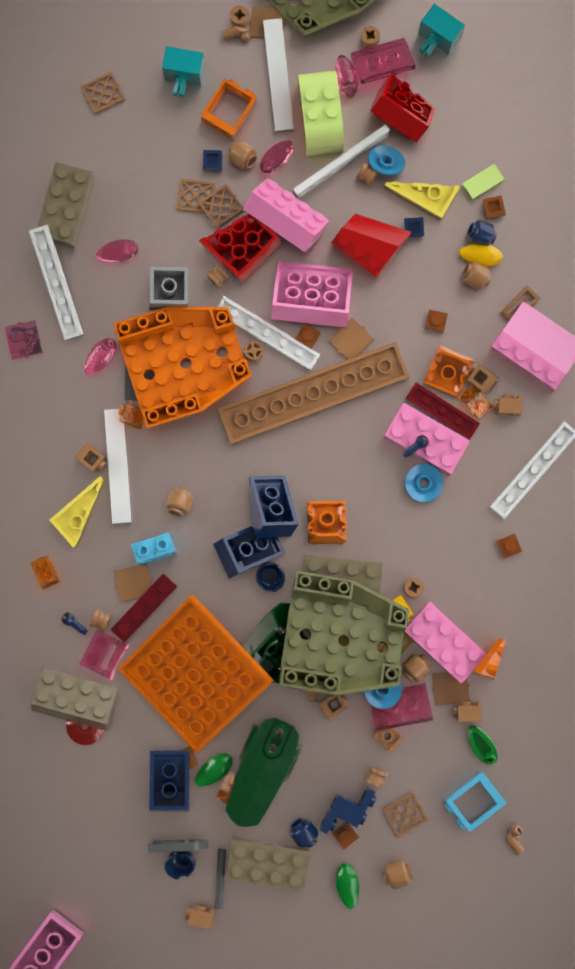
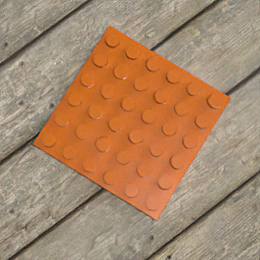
(195, 673)

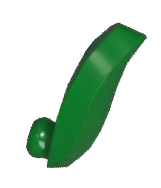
(482, 745)
(214, 770)
(347, 885)

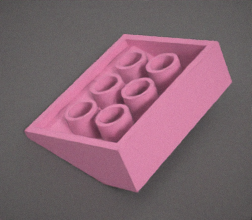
(312, 294)
(537, 346)

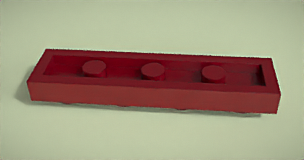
(442, 411)
(143, 608)

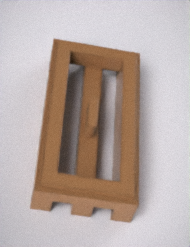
(531, 293)

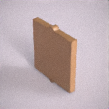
(260, 14)
(351, 340)
(133, 582)
(448, 690)

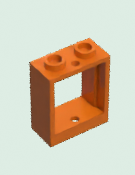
(218, 124)

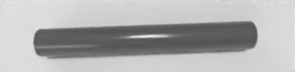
(220, 878)

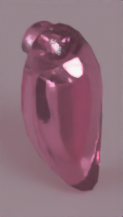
(346, 76)
(276, 156)
(117, 250)
(100, 356)

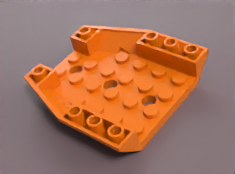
(165, 339)

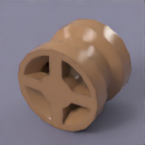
(239, 20)
(371, 40)
(367, 174)
(217, 275)
(253, 348)
(413, 589)
(100, 620)
(375, 776)

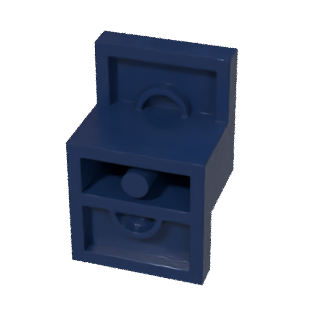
(348, 810)

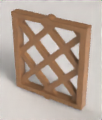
(107, 104)
(197, 183)
(214, 194)
(412, 826)

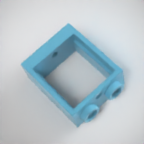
(146, 549)
(451, 807)

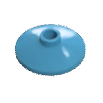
(386, 160)
(431, 476)
(386, 699)

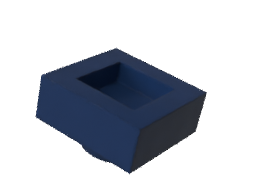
(212, 160)
(415, 225)

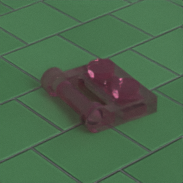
(97, 651)

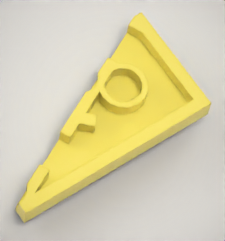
(431, 198)
(73, 517)

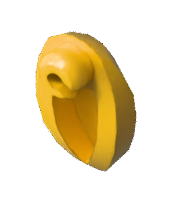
(484, 255)

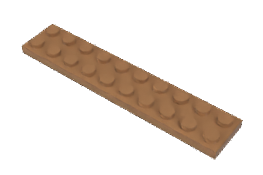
(313, 393)

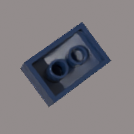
(271, 507)
(244, 551)
(169, 781)

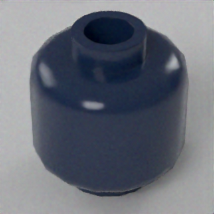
(481, 233)
(304, 833)

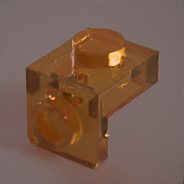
(476, 402)
(131, 415)
(45, 572)
(226, 787)

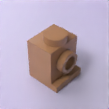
(475, 378)
(508, 405)
(86, 453)
(468, 711)
(330, 712)
(389, 744)
(200, 916)

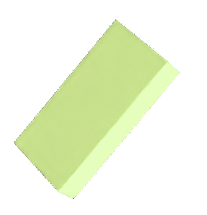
(483, 182)

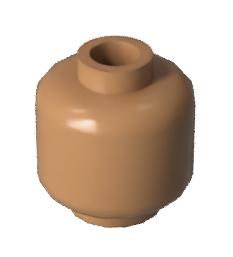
(242, 155)
(476, 275)
(179, 502)
(416, 667)
(397, 875)

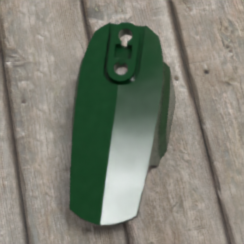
(267, 643)
(262, 770)

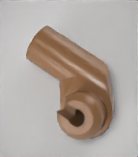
(236, 31)
(513, 839)

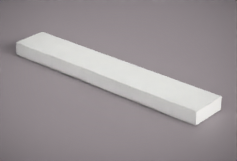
(278, 75)
(341, 162)
(56, 282)
(271, 335)
(117, 468)
(533, 470)

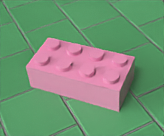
(286, 214)
(444, 445)
(444, 642)
(49, 944)

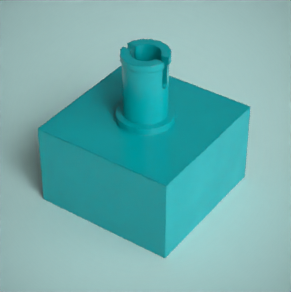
(440, 31)
(183, 68)

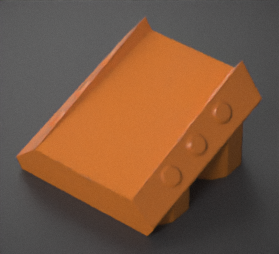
(448, 371)
(327, 522)
(489, 664)

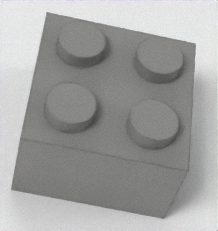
(168, 287)

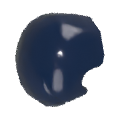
(270, 576)
(180, 864)

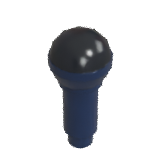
(421, 442)
(69, 619)

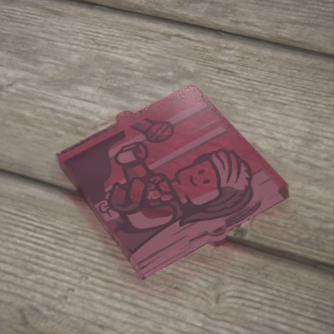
(23, 339)

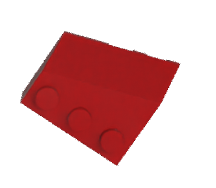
(402, 108)
(370, 242)
(242, 246)

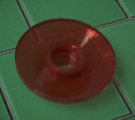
(82, 736)

